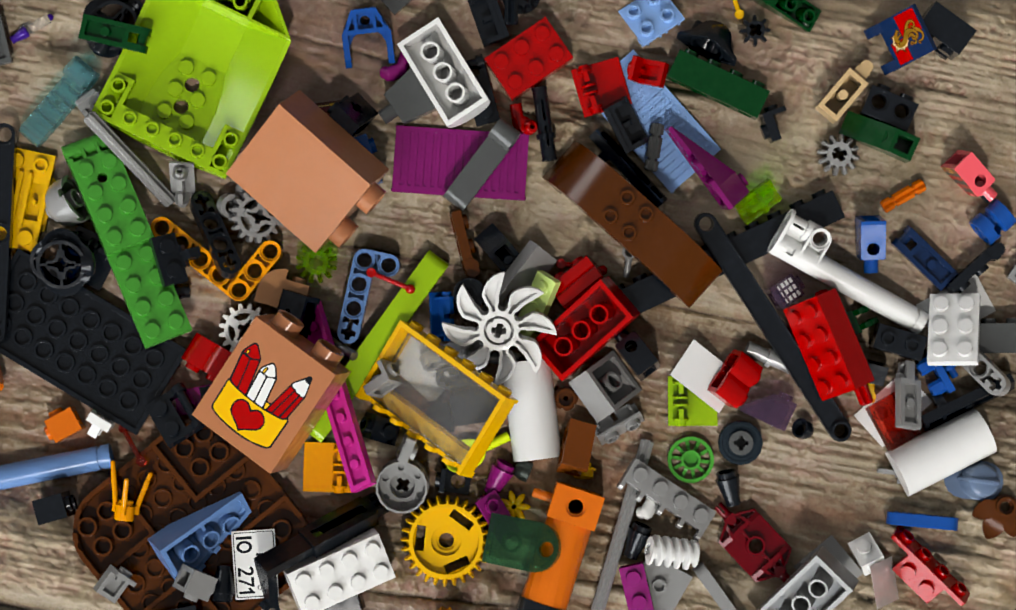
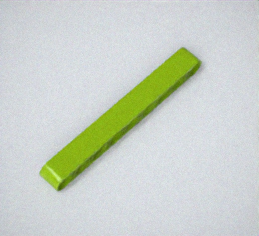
(401, 308)

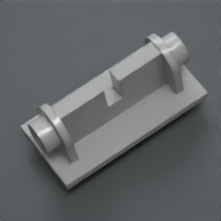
(182, 181)
(628, 420)

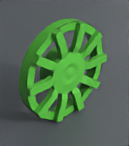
(690, 459)

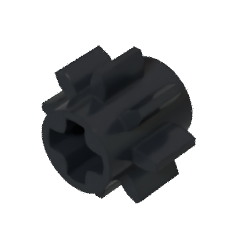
(753, 24)

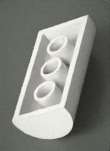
(444, 74)
(534, 417)
(942, 451)

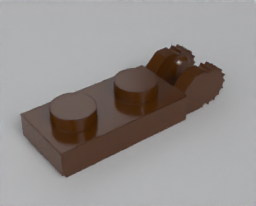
(464, 245)

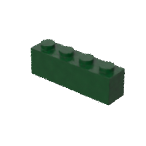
(718, 84)

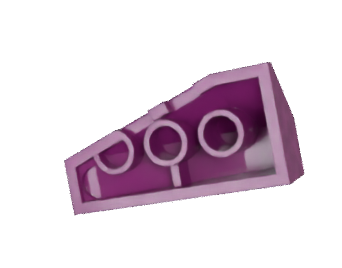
(717, 177)

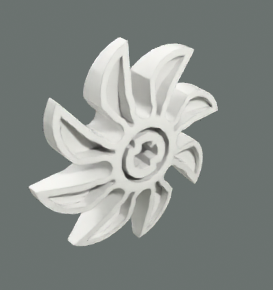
(504, 315)

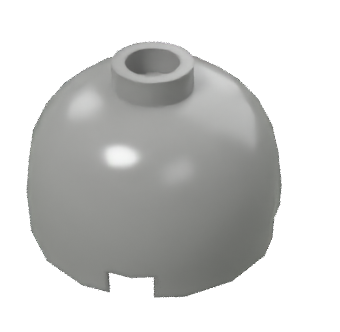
(65, 203)

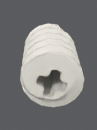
(672, 549)

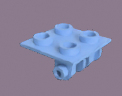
(651, 18)

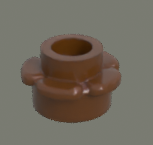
(572, 398)

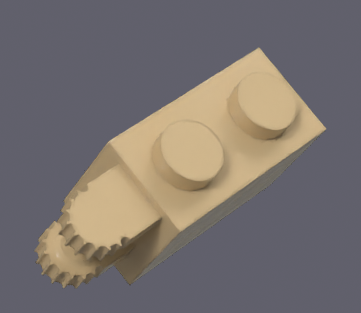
(845, 91)

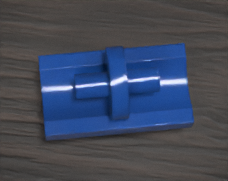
(942, 383)

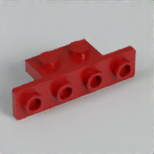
(924, 572)

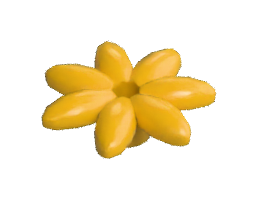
(519, 505)

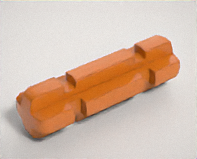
(903, 195)

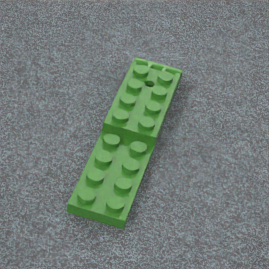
(125, 240)

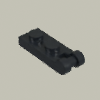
(491, 113)

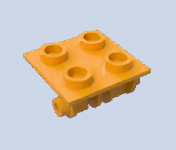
(323, 469)

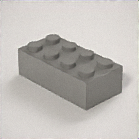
(814, 586)

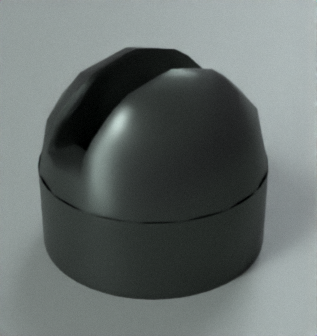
(523, 470)

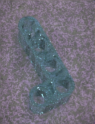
(59, 102)

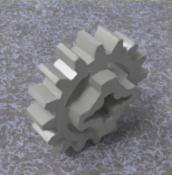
(252, 225)

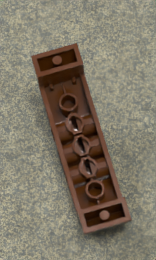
(633, 222)

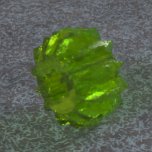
(320, 269)

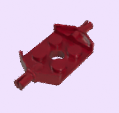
(739, 530)

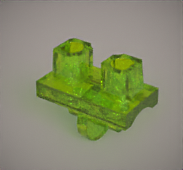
(757, 201)

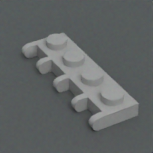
(667, 496)

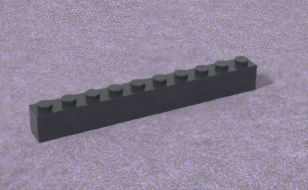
(750, 245)

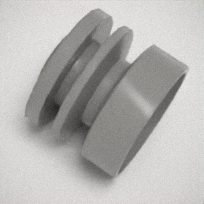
(400, 498)

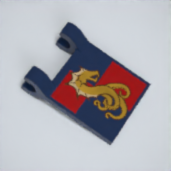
(904, 36)

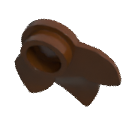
(994, 518)

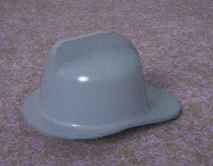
(976, 481)

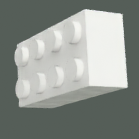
(340, 572)

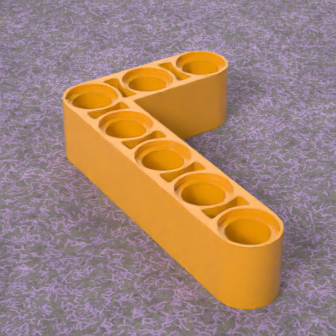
(209, 268)

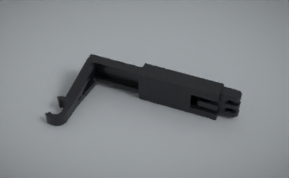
(316, 540)

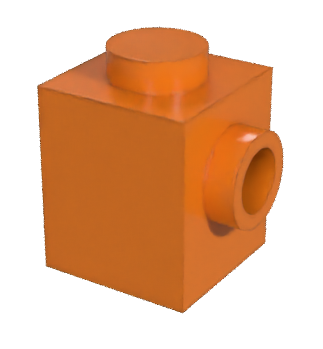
(63, 424)

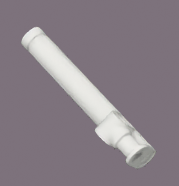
(797, 248)

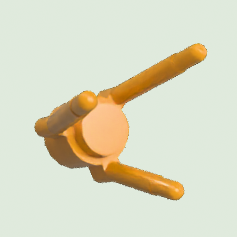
(124, 508)

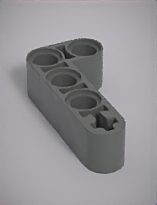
(482, 164)

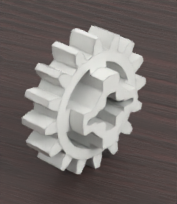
(236, 323)

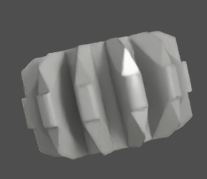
(840, 146)

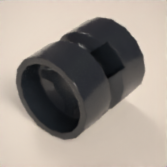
(474, 288)

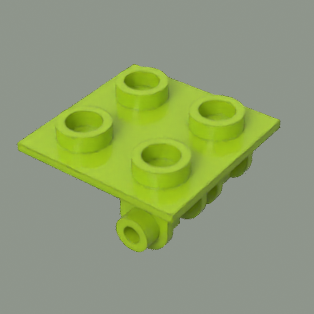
(687, 408)

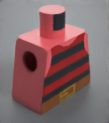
(970, 175)

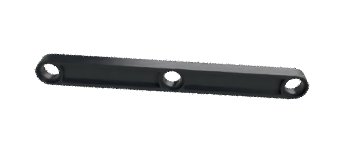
(7, 188)

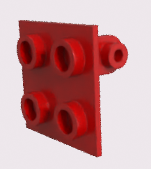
(599, 85)

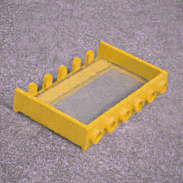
(441, 398)

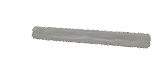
(129, 158)

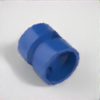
(992, 222)

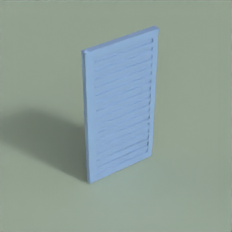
(662, 107)

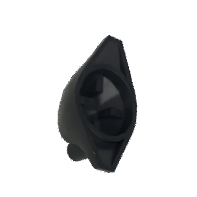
(710, 40)

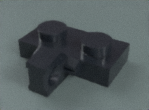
(172, 258)

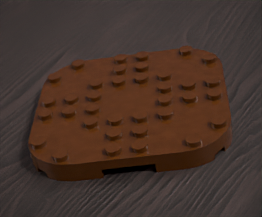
(182, 482)

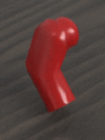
(522, 122)

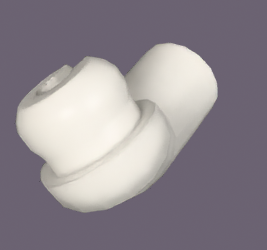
(647, 510)

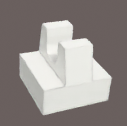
(99, 424)

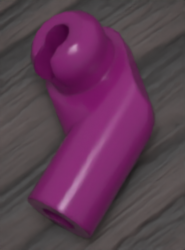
(395, 71)

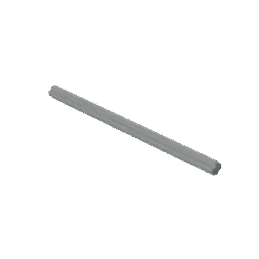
(619, 534)

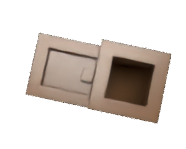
(274, 282)

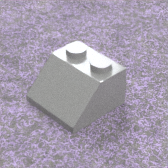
(605, 386)

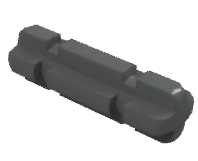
(654, 147)

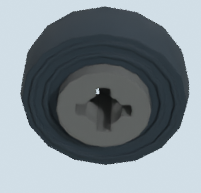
(731, 442)

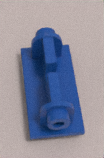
(440, 307)

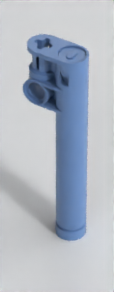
(55, 466)

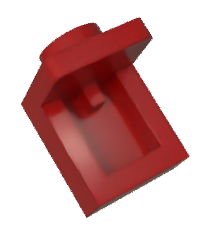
(647, 72)

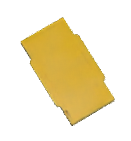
(32, 180)

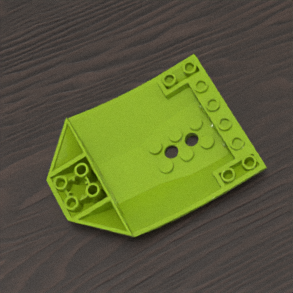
(222, 44)

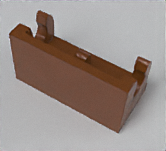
(576, 447)

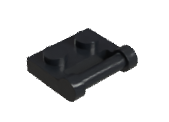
(168, 419)

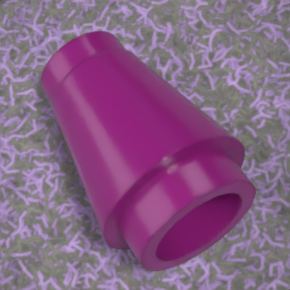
(499, 475)

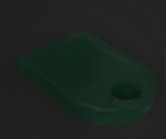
(519, 542)

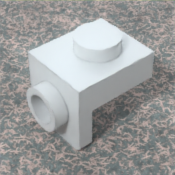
(866, 552)

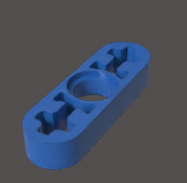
(922, 520)

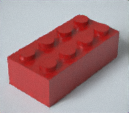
(586, 327)
(829, 344)

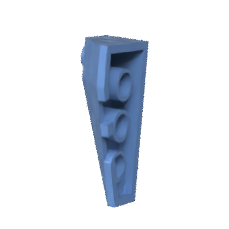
(199, 534)

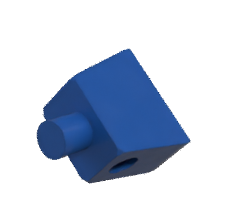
(867, 231)

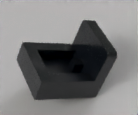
(769, 128)
(379, 429)

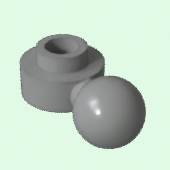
(223, 199)

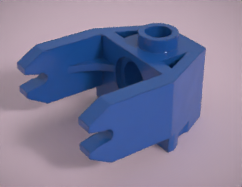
(355, 26)

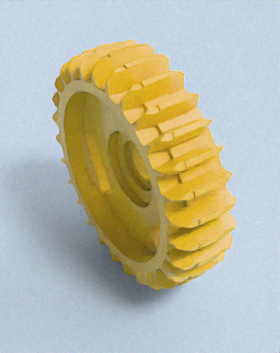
(434, 555)

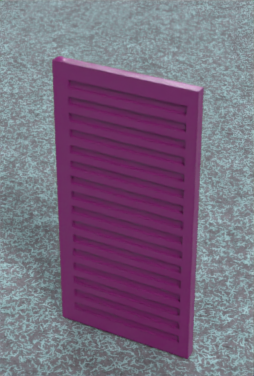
(432, 159)

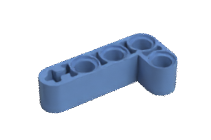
(361, 297)

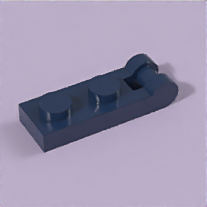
(924, 258)

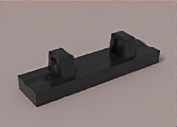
(614, 153)
(946, 411)

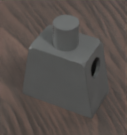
(406, 100)

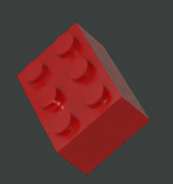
(528, 59)

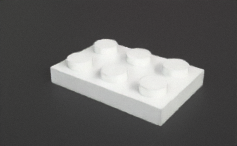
(954, 329)

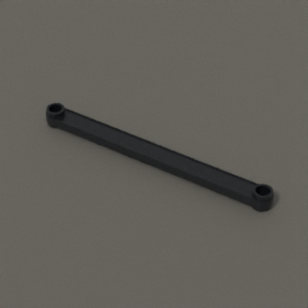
(770, 324)

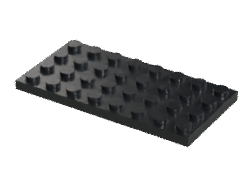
(85, 347)

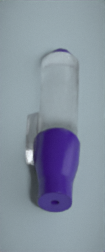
(31, 27)

